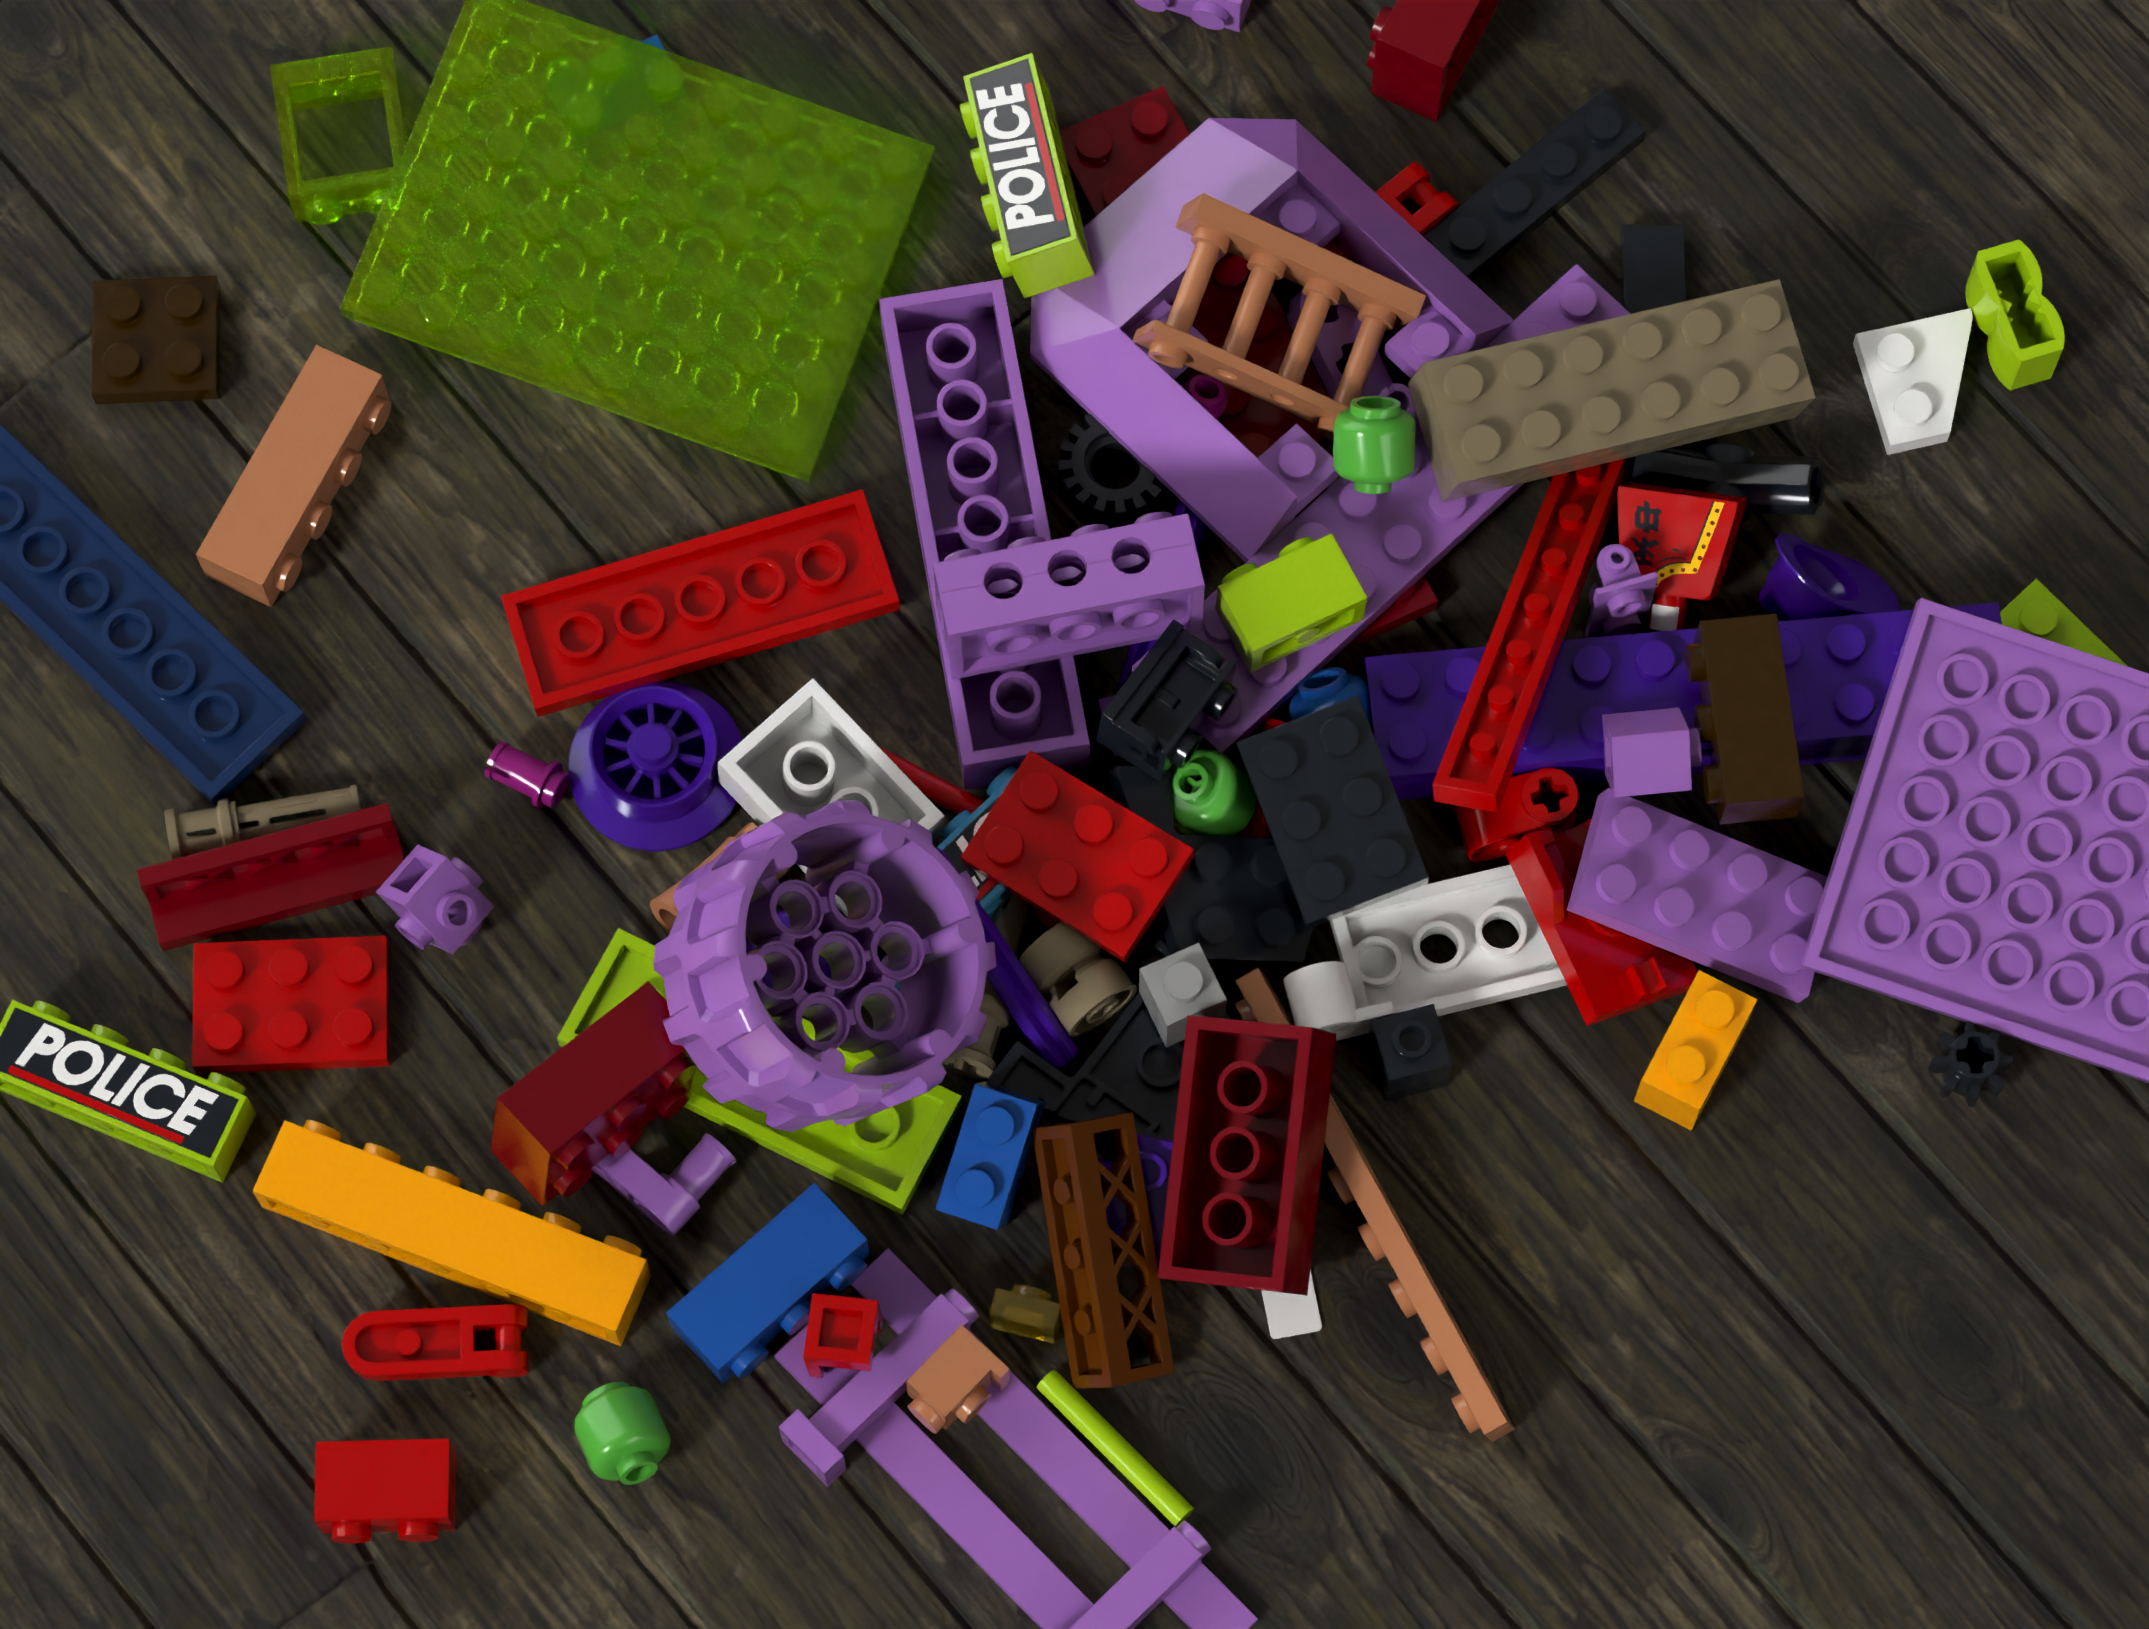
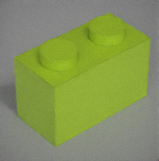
(1289, 601)

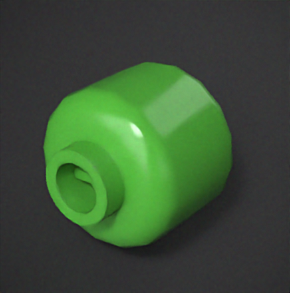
(1374, 443)
(1212, 795)
(622, 1433)

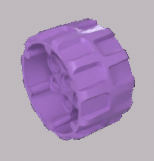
(895, 896)

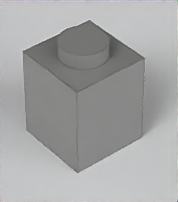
(1178, 988)

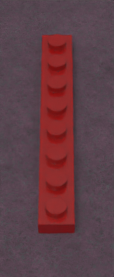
(1527, 637)

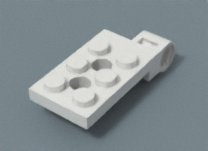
(1388, 974)

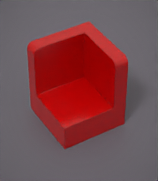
(841, 1333)

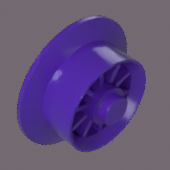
(650, 766)

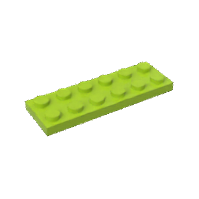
(874, 1156)

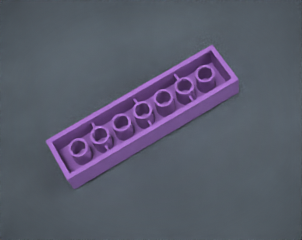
(978, 490)

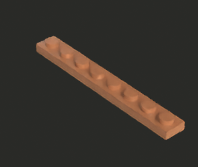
(1387, 1237)

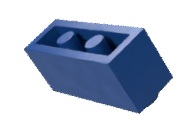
(769, 1285)

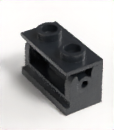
(1167, 702)

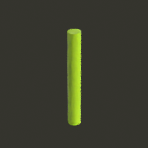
(1115, 1448)

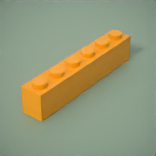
(453, 1231)

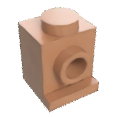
(955, 1381)

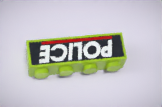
(1026, 177)
(121, 1090)

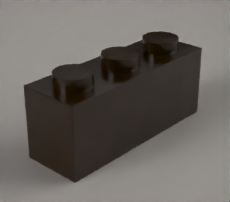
(1745, 719)

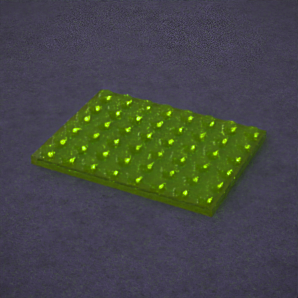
(639, 232)

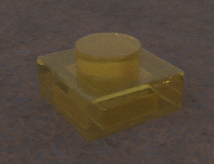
(1026, 1313)

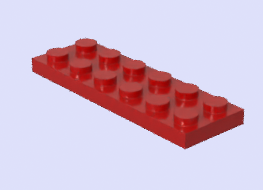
(700, 602)

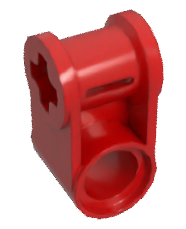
(1493, 834)

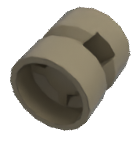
(1081, 981)

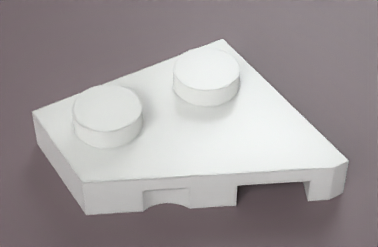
(1915, 377)

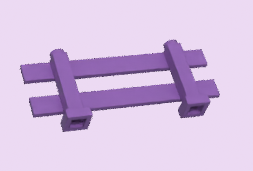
(862, 1408)

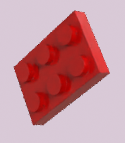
(1078, 856)
(291, 1004)

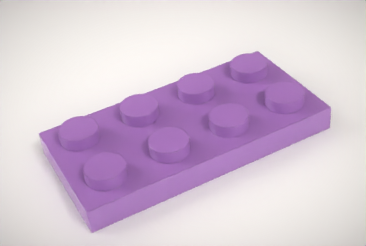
(1698, 894)

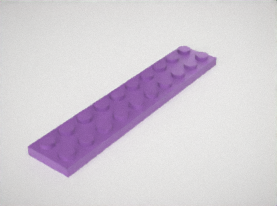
(1384, 536)

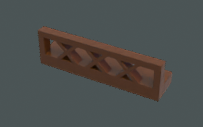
(1091, 1254)

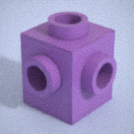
(436, 900)

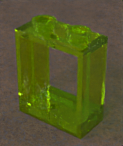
(327, 83)

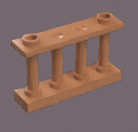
(1270, 256)

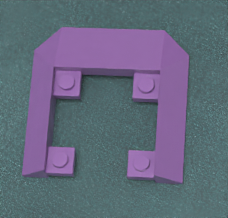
(1139, 260)

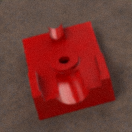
(1601, 966)

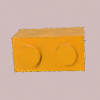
(1695, 1050)

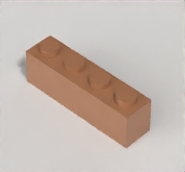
(294, 477)

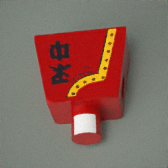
(1681, 538)

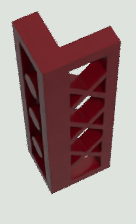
(271, 876)

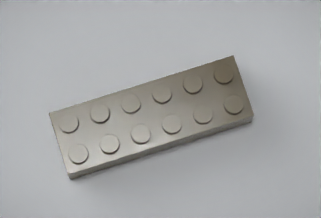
(1610, 390)

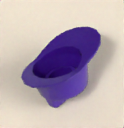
(1821, 584)

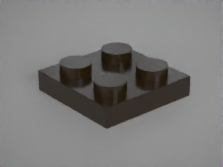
(156, 339)

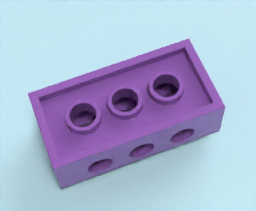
(1071, 610)

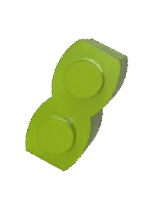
(2019, 320)

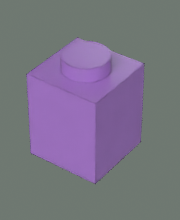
(1649, 752)

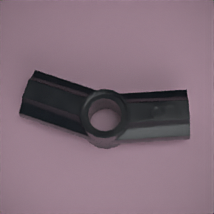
(1768, 482)

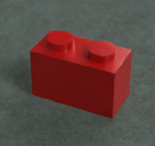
(385, 1489)

